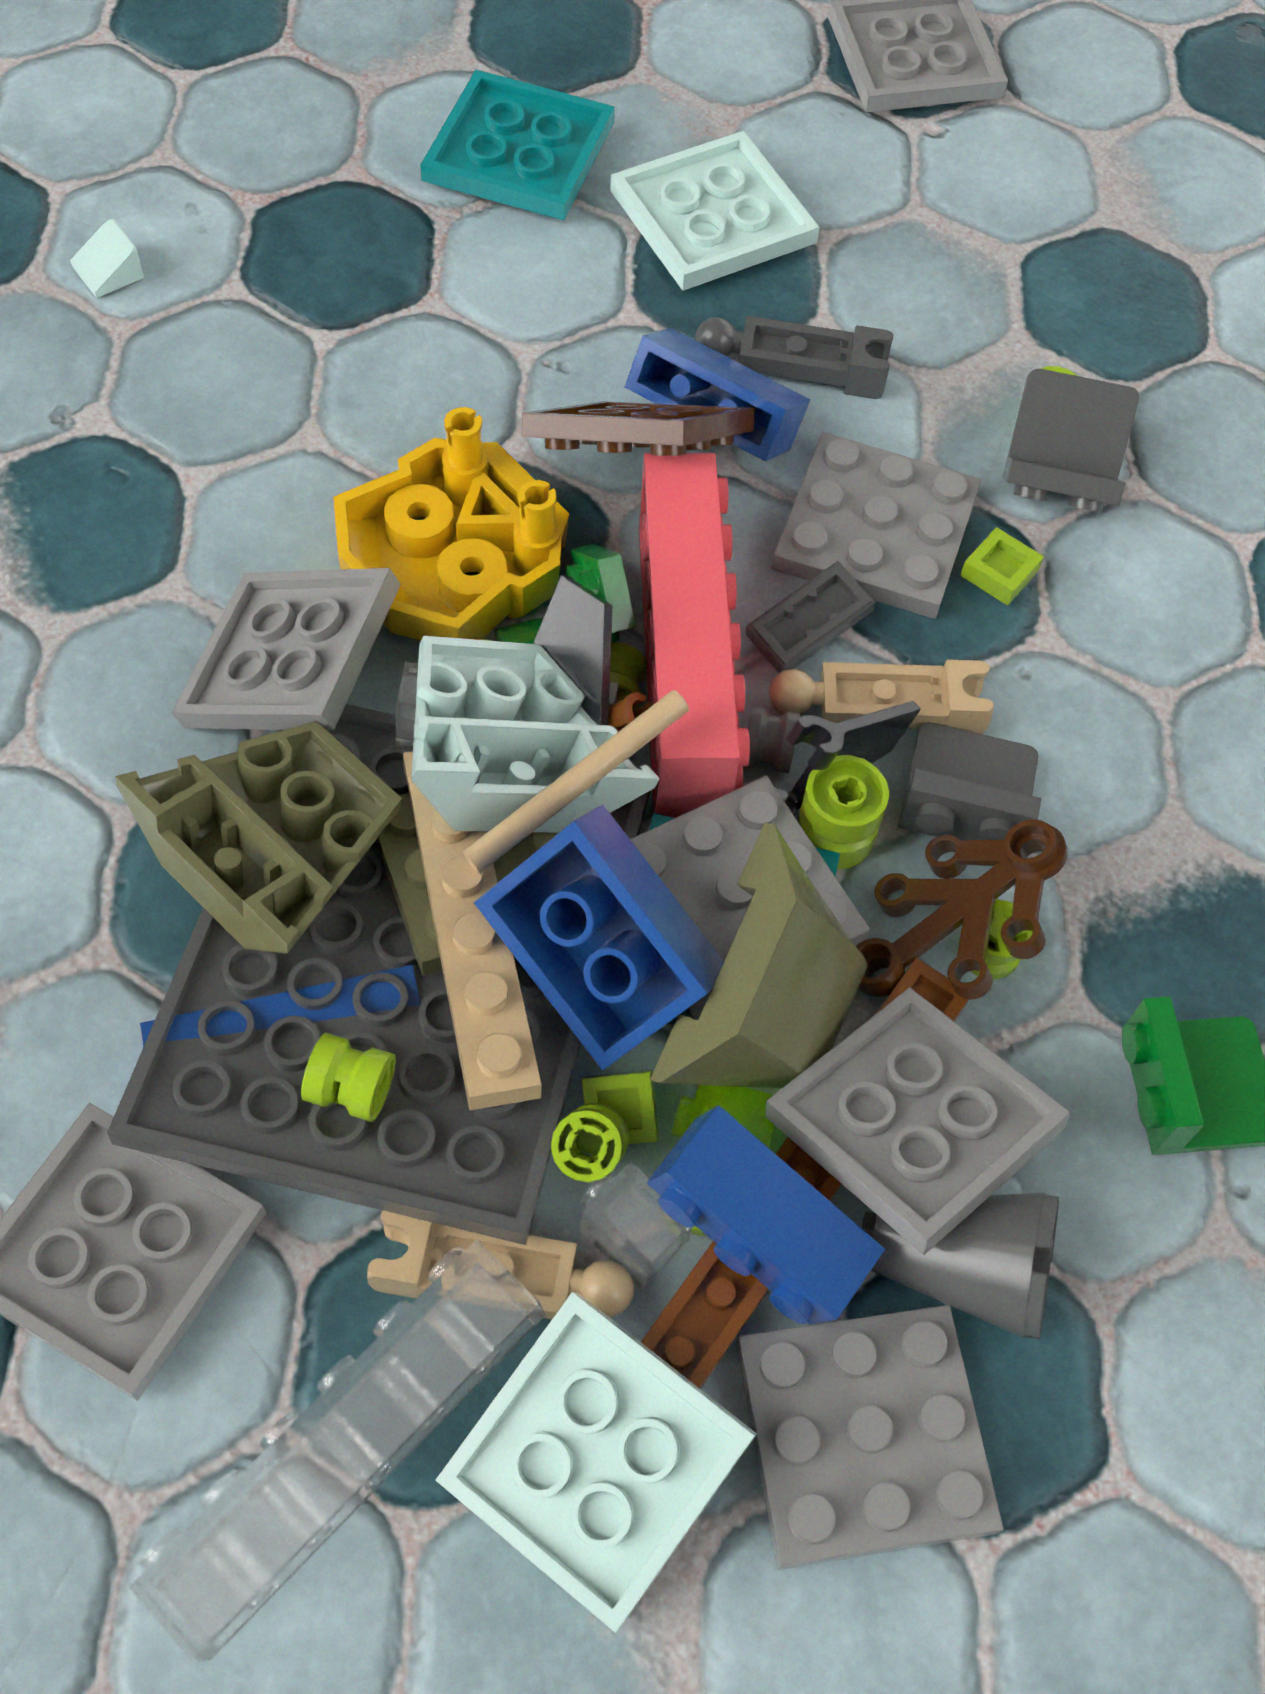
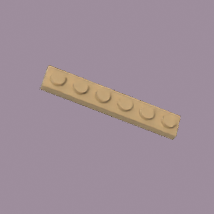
(476, 965)

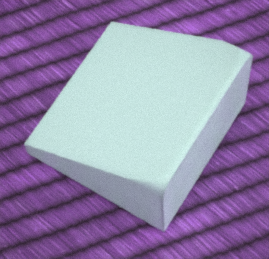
(108, 260)

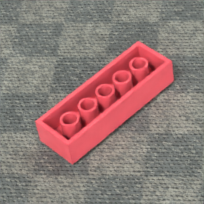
(691, 631)

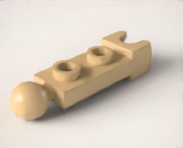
(855, 689)
(541, 1265)

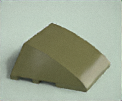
(263, 829)
(778, 987)

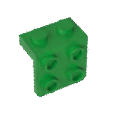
(1195, 1079)

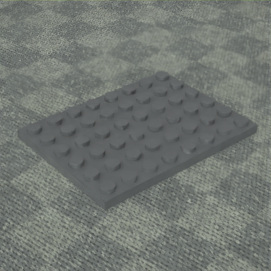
(239, 1097)

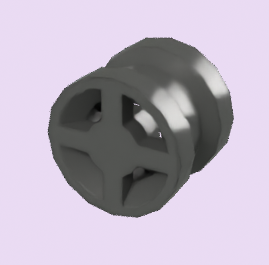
(769, 737)

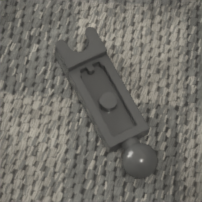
(806, 352)

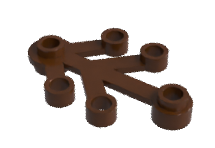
(967, 904)

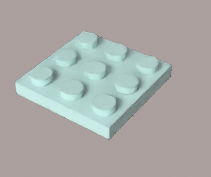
(713, 209)
(595, 1460)

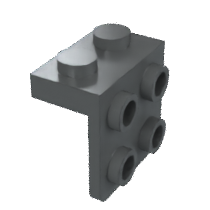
(1071, 439)
(968, 784)

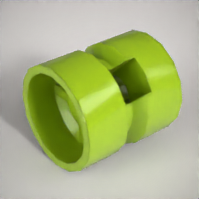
(844, 808)

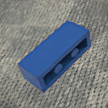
(685, 372)
(764, 1218)

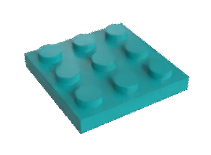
(518, 144)

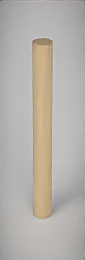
(575, 781)

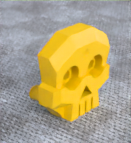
(478, 518)

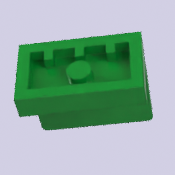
(597, 571)

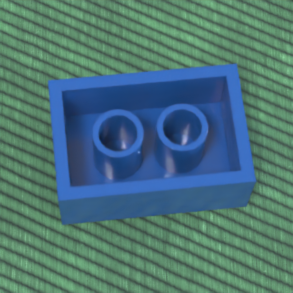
(602, 936)

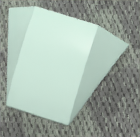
(500, 729)

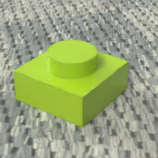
(1002, 566)
(630, 1095)

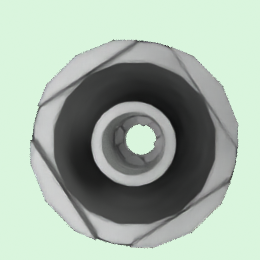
(987, 1265)

